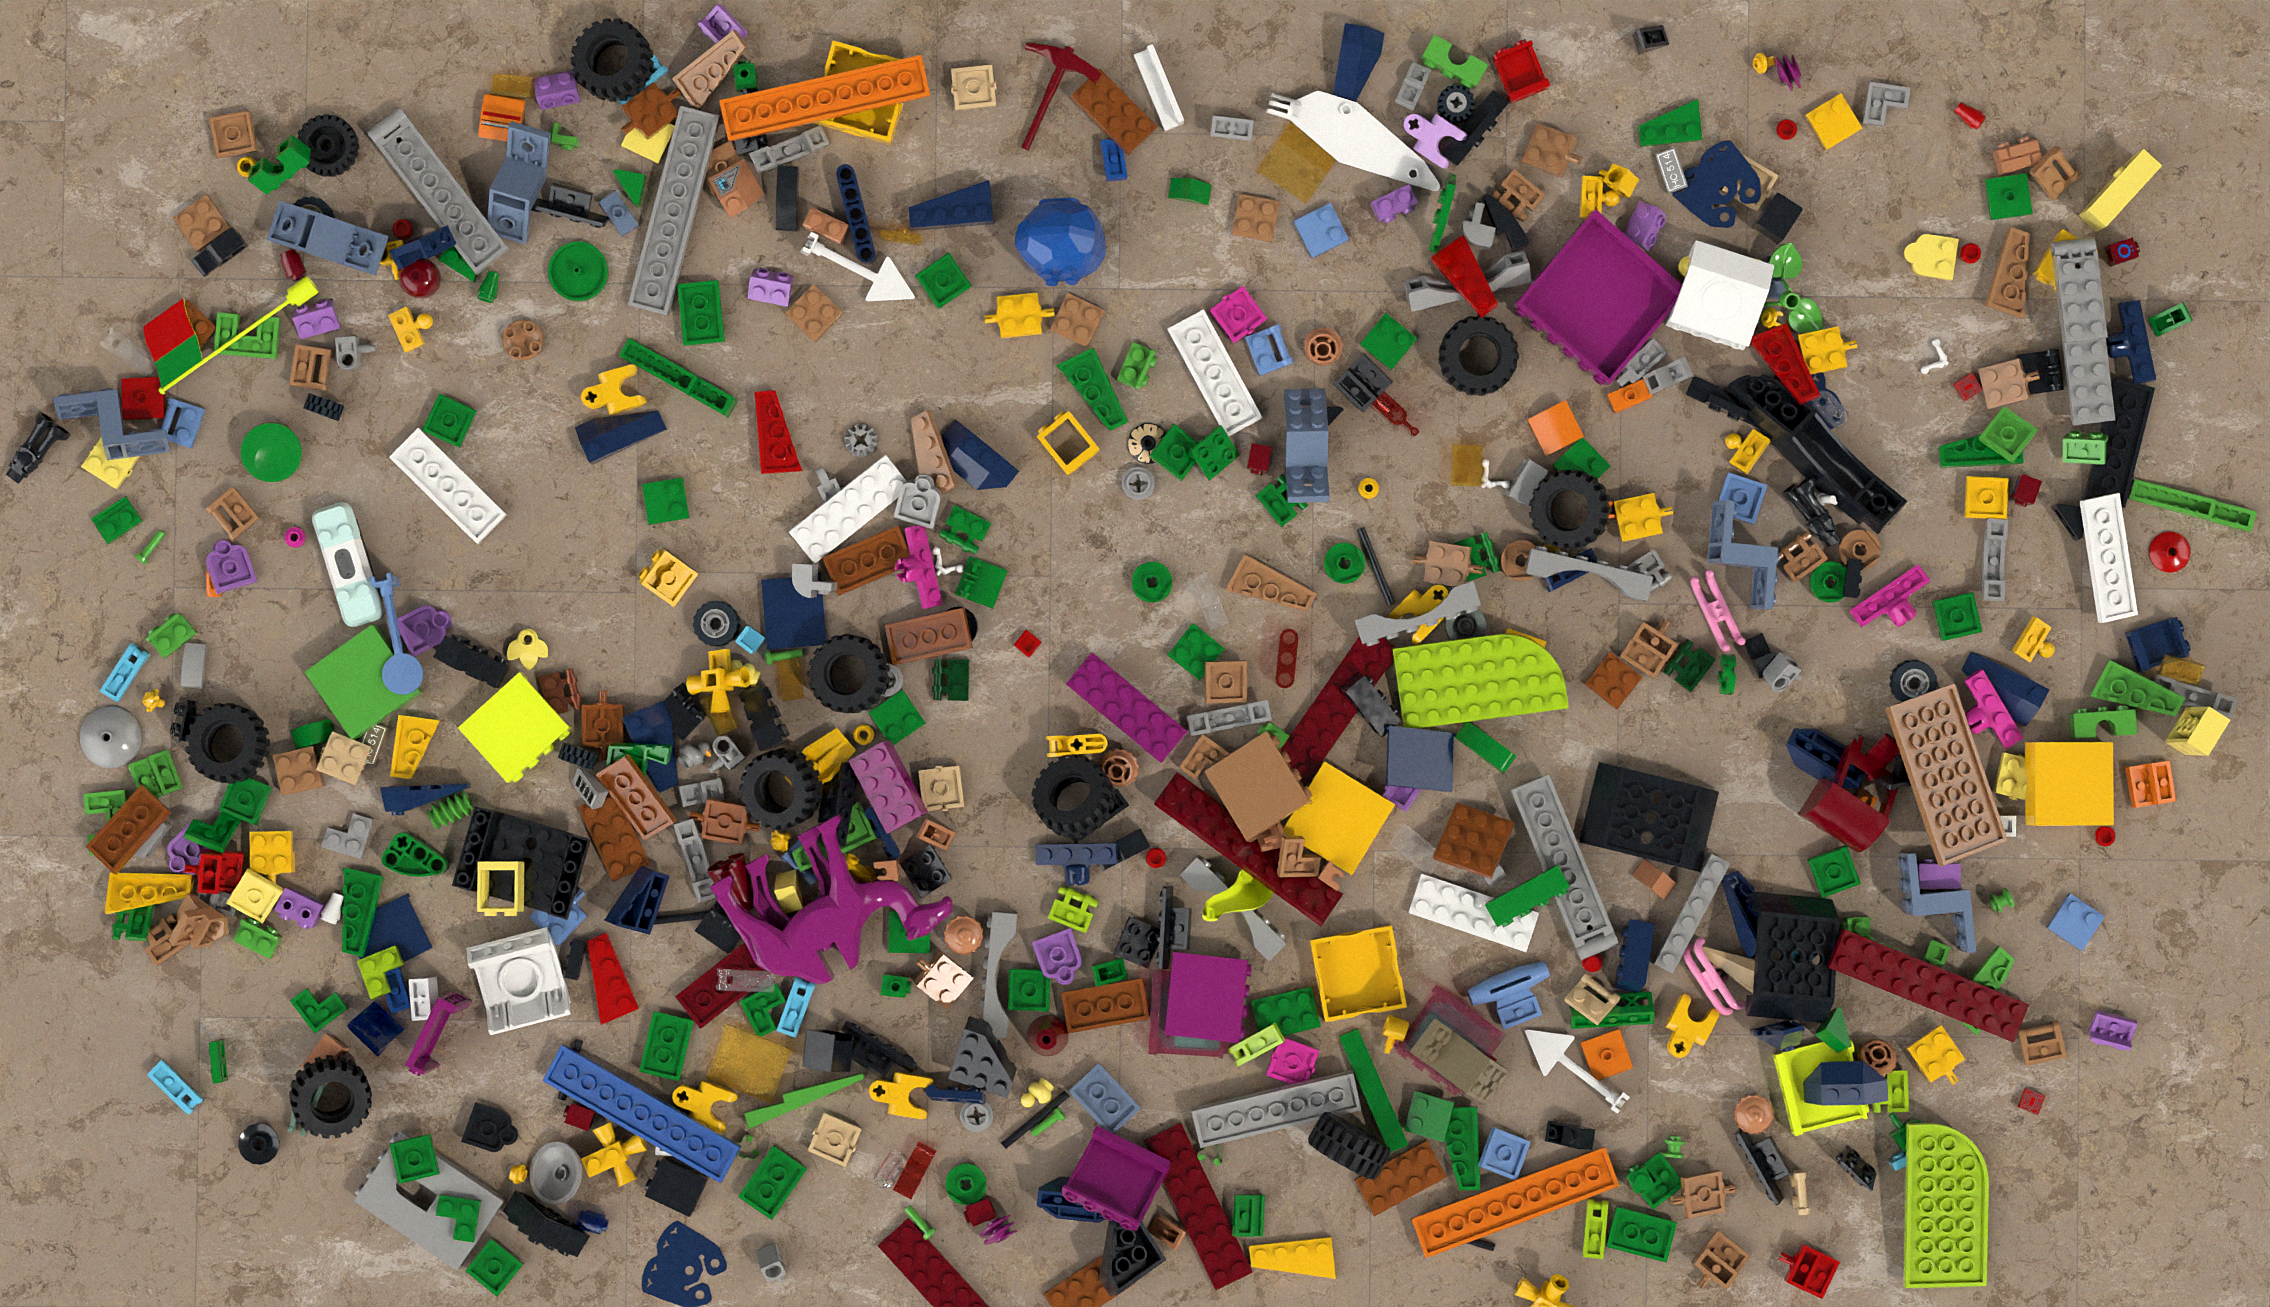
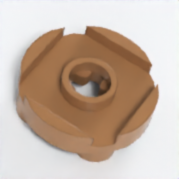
(1860, 537)
(1509, 557)

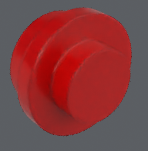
(1786, 129)
(402, 229)
(1970, 253)
(2104, 836)
(1155, 857)
(1593, 963)

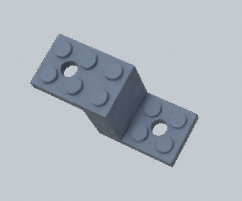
(519, 182)
(327, 238)
(108, 407)
(1306, 445)
(1760, 558)
(1936, 902)

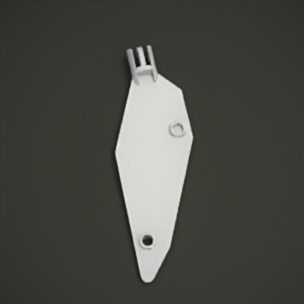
(1354, 137)

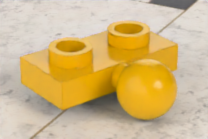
(1592, 197)
(408, 329)
(1748, 451)
(2032, 641)

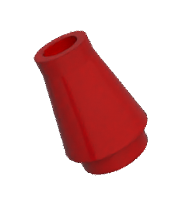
(1970, 115)

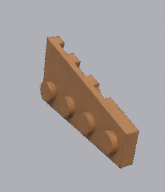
(707, 72)
(2008, 282)
(931, 453)
(1263, 582)

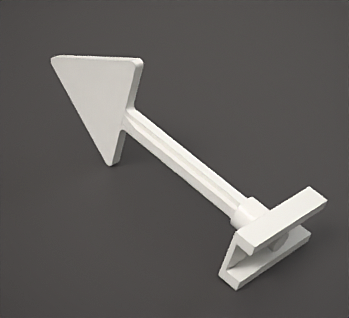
(886, 284)
(1550, 1049)

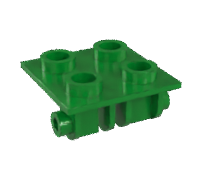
(1214, 452)
(981, 582)

